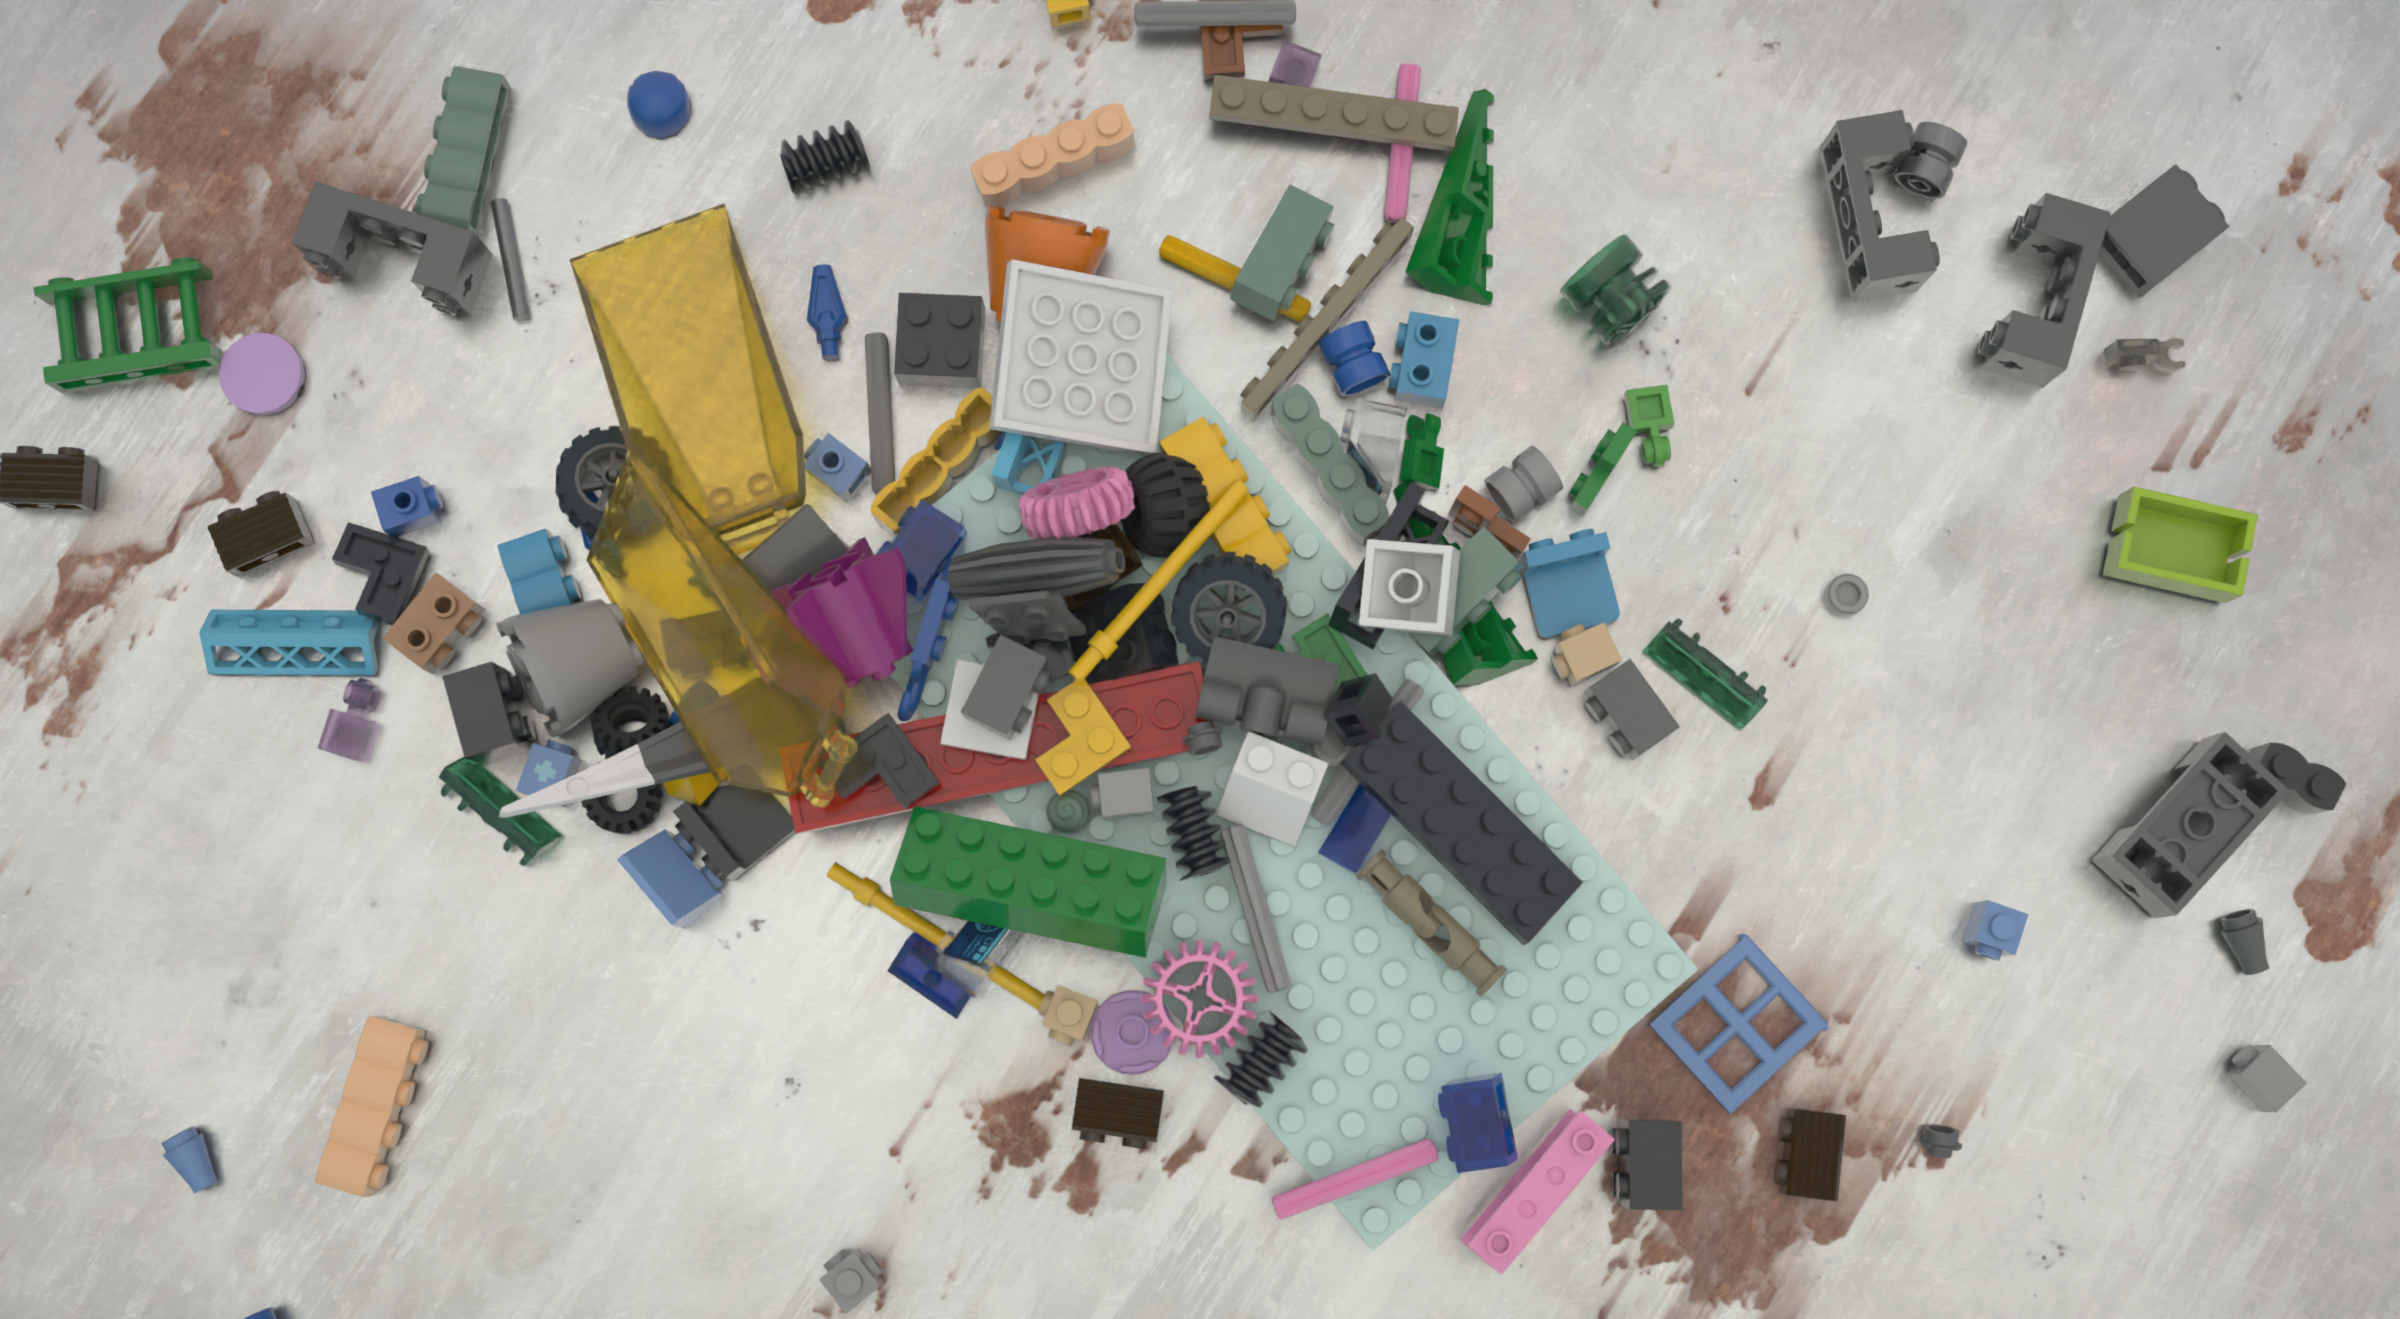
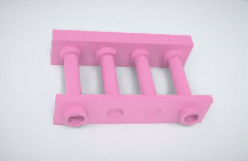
(1536, 1189)

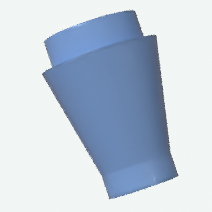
(190, 1158)

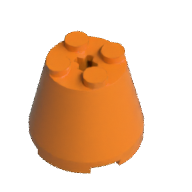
(1040, 241)

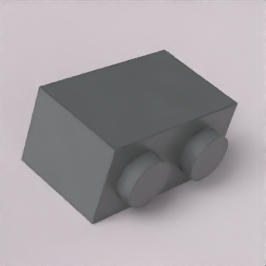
(1006, 688)
(1630, 710)

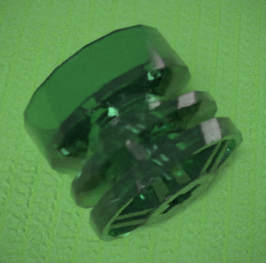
(1616, 289)

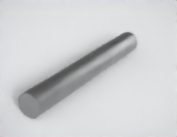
(510, 259)

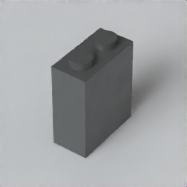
(2161, 229)

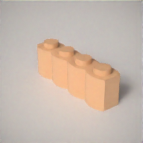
(1064, 152)
(370, 1107)

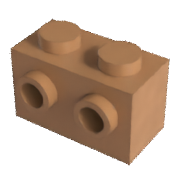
(434, 624)

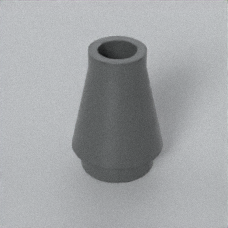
(2246, 939)

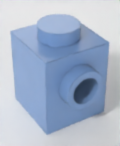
(836, 466)
(1994, 929)

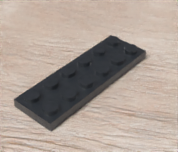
(1462, 823)

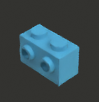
(1425, 359)

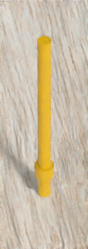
(1104, 642)
(868, 892)

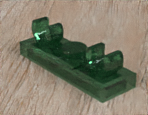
(1706, 674)
(487, 797)

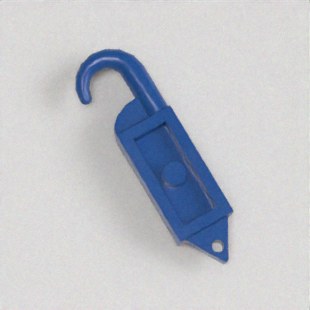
(929, 642)

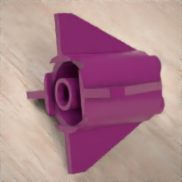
(853, 611)

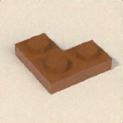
(1224, 46)
(1474, 511)

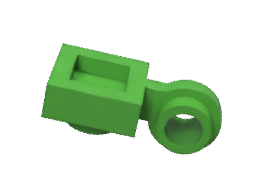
(1649, 412)

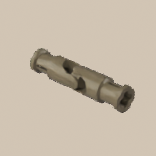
(1418, 910)

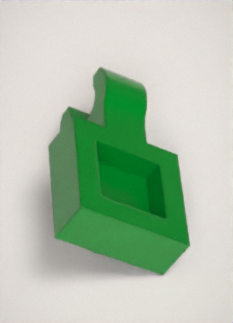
(1421, 456)

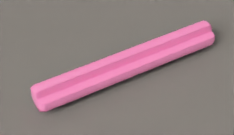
(1401, 155)
(1355, 1178)

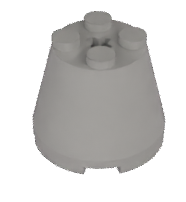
(570, 659)

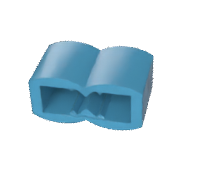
(537, 572)

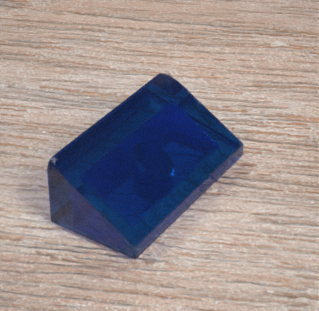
(1355, 831)
(915, 968)

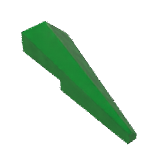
(1453, 238)
(1484, 647)

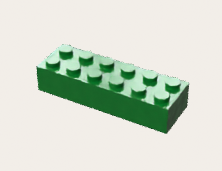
(1029, 881)

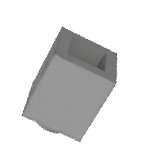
(1123, 794)
(2265, 1077)

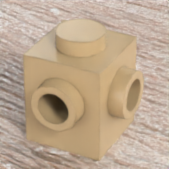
(1585, 653)
(1067, 1014)

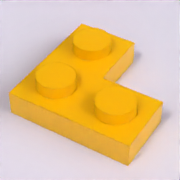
(1092, 738)

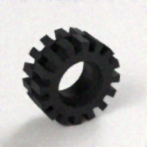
(626, 708)
(629, 820)

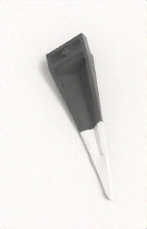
(653, 761)

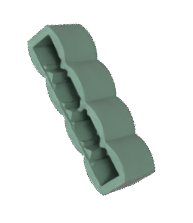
(465, 147)
(1322, 456)

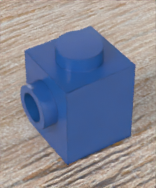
(407, 506)

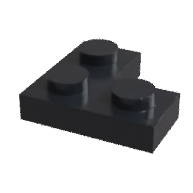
(391, 566)
(887, 753)

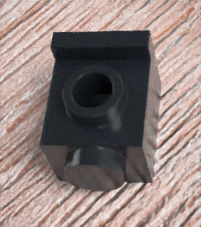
(1358, 709)

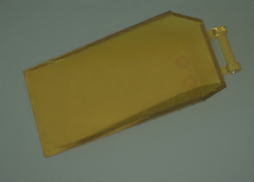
(696, 371)
(719, 642)

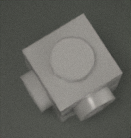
(851, 1277)

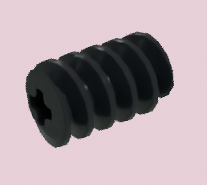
(823, 155)
(1194, 831)
(1262, 1062)

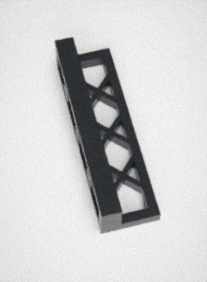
(1393, 530)

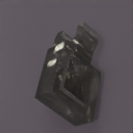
(2136, 353)

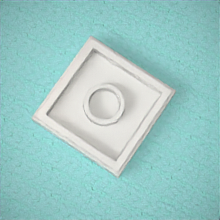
(967, 735)

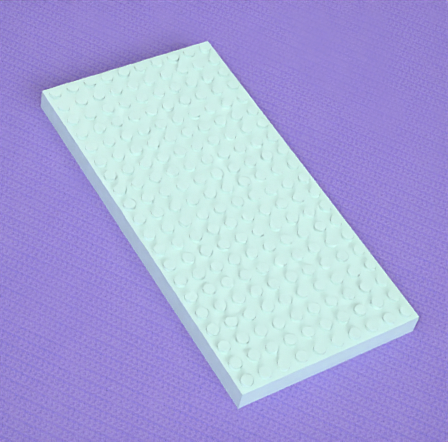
(1364, 990)

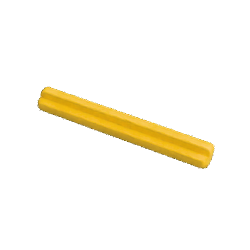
(1217, 270)

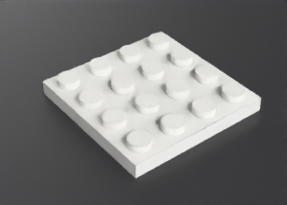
(1081, 358)

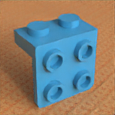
(1570, 583)

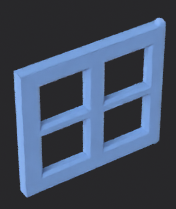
(1738, 1024)

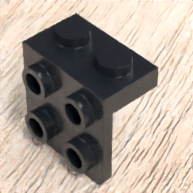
(1142, 647)
(734, 828)

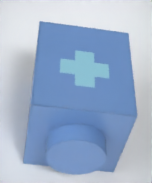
(547, 766)

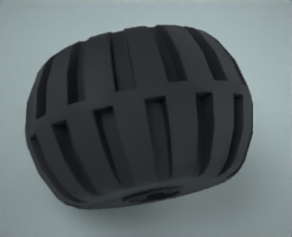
(1166, 503)

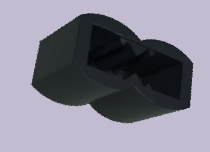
(2311, 785)

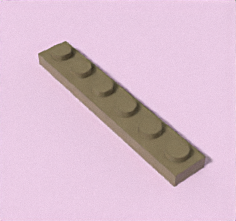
(1333, 113)
(1336, 304)

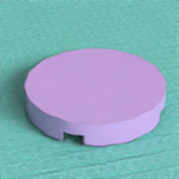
(261, 374)
(1124, 1037)

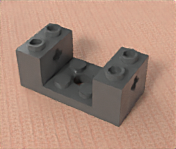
(1851, 157)
(339, 228)
(2061, 236)
(2161, 857)

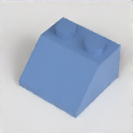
(673, 878)

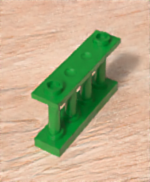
(154, 358)

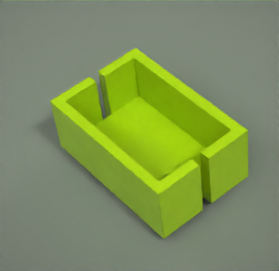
(2180, 544)

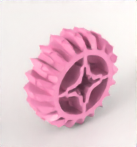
(1077, 503)
(1210, 962)

